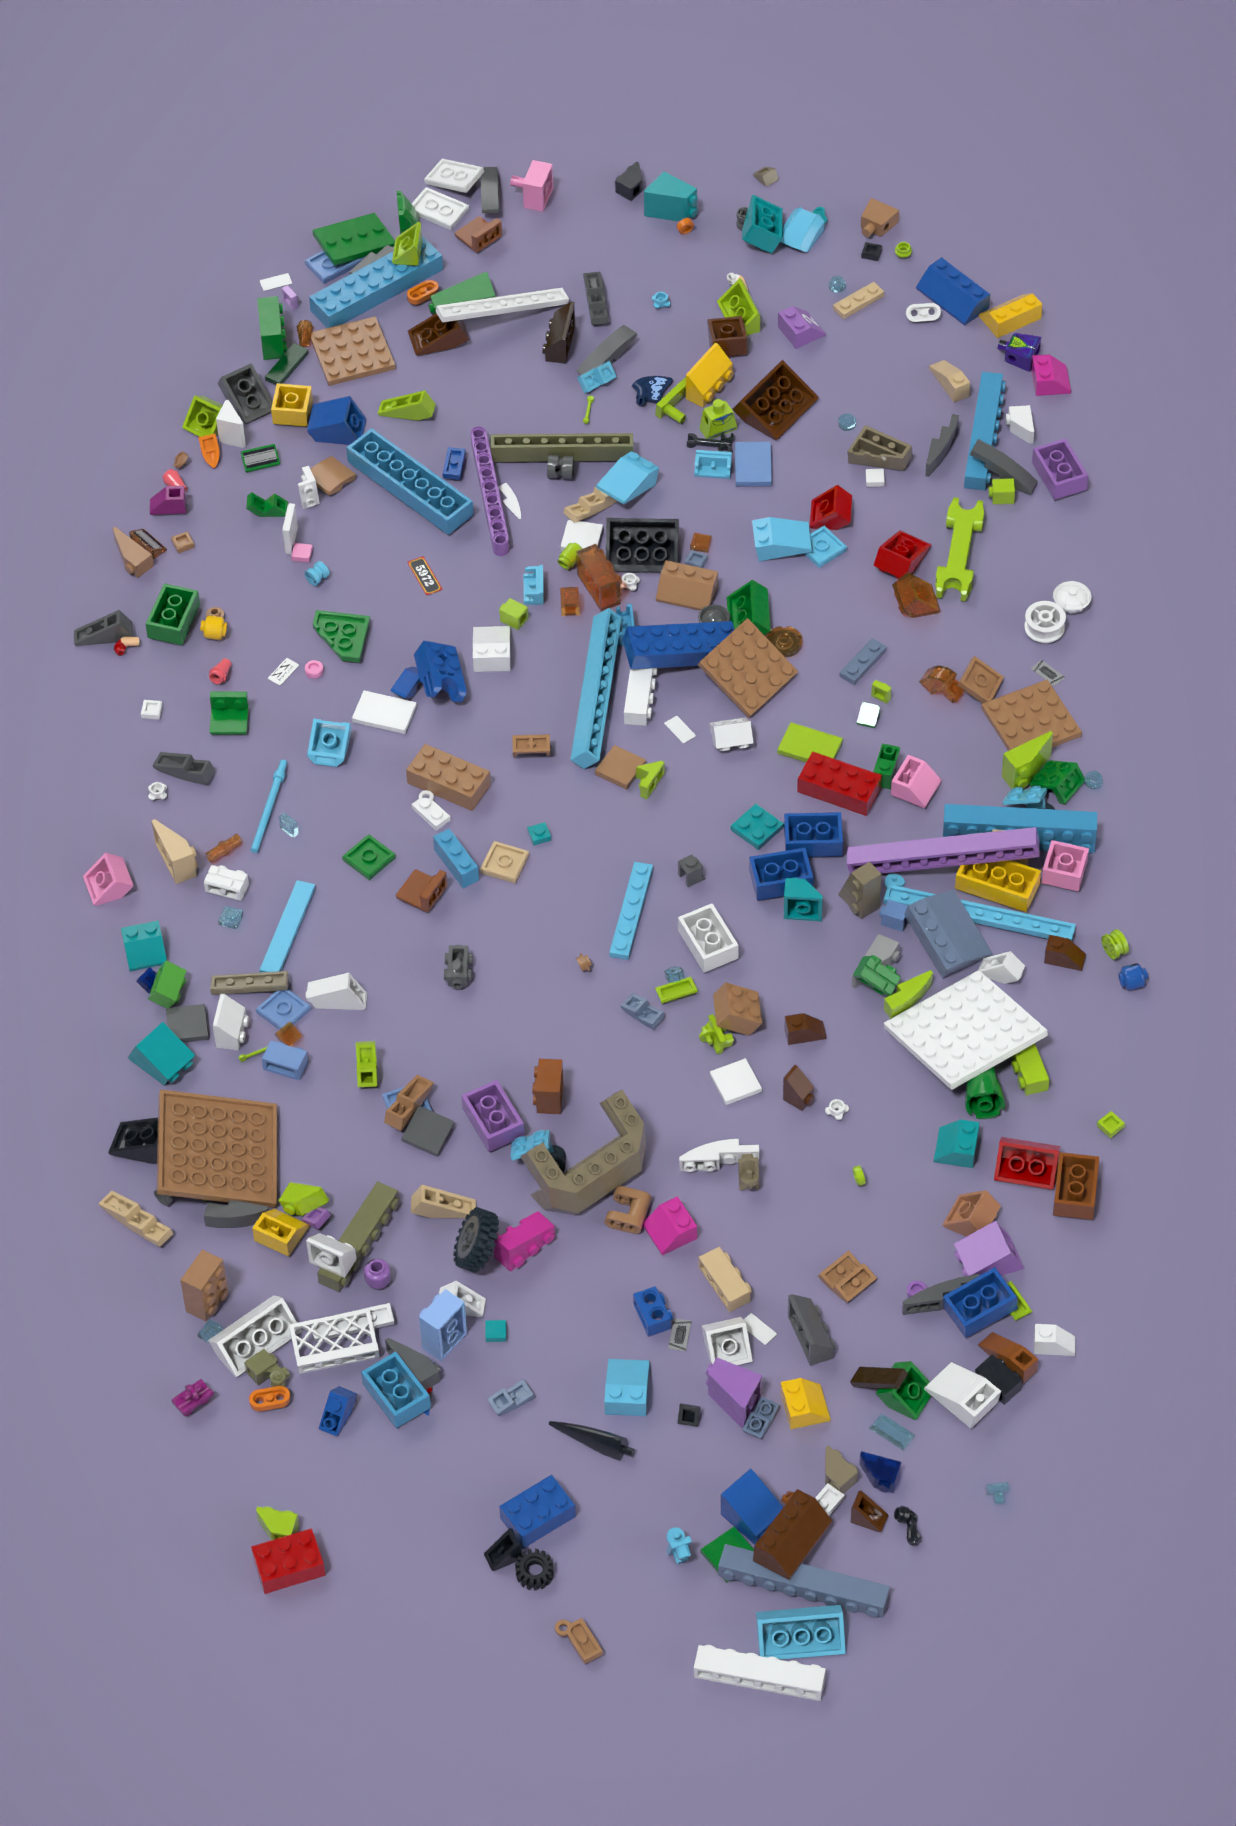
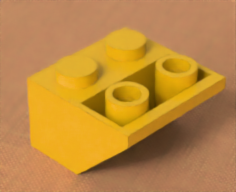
(279, 1231)

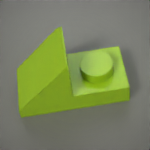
(650, 775)

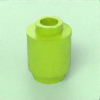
(567, 558)

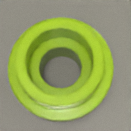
(903, 249)

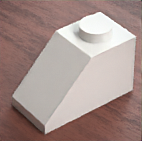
(1020, 422)
(1002, 967)
(473, 1301)
(1053, 1340)

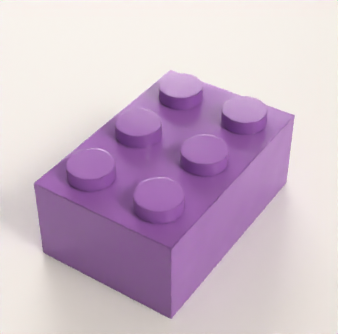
(1060, 469)
(492, 1115)

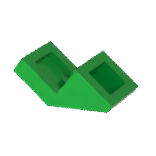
(272, 507)

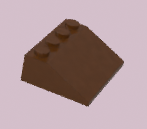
(776, 401)

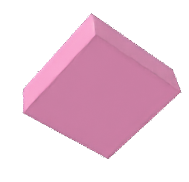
(301, 552)

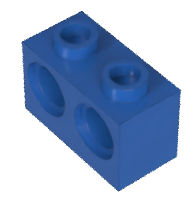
(648, 1312)

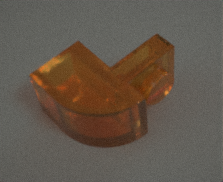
(942, 679)

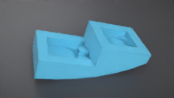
(596, 377)

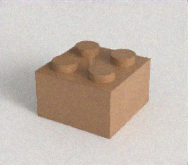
(737, 1009)

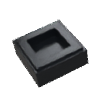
(871, 251)

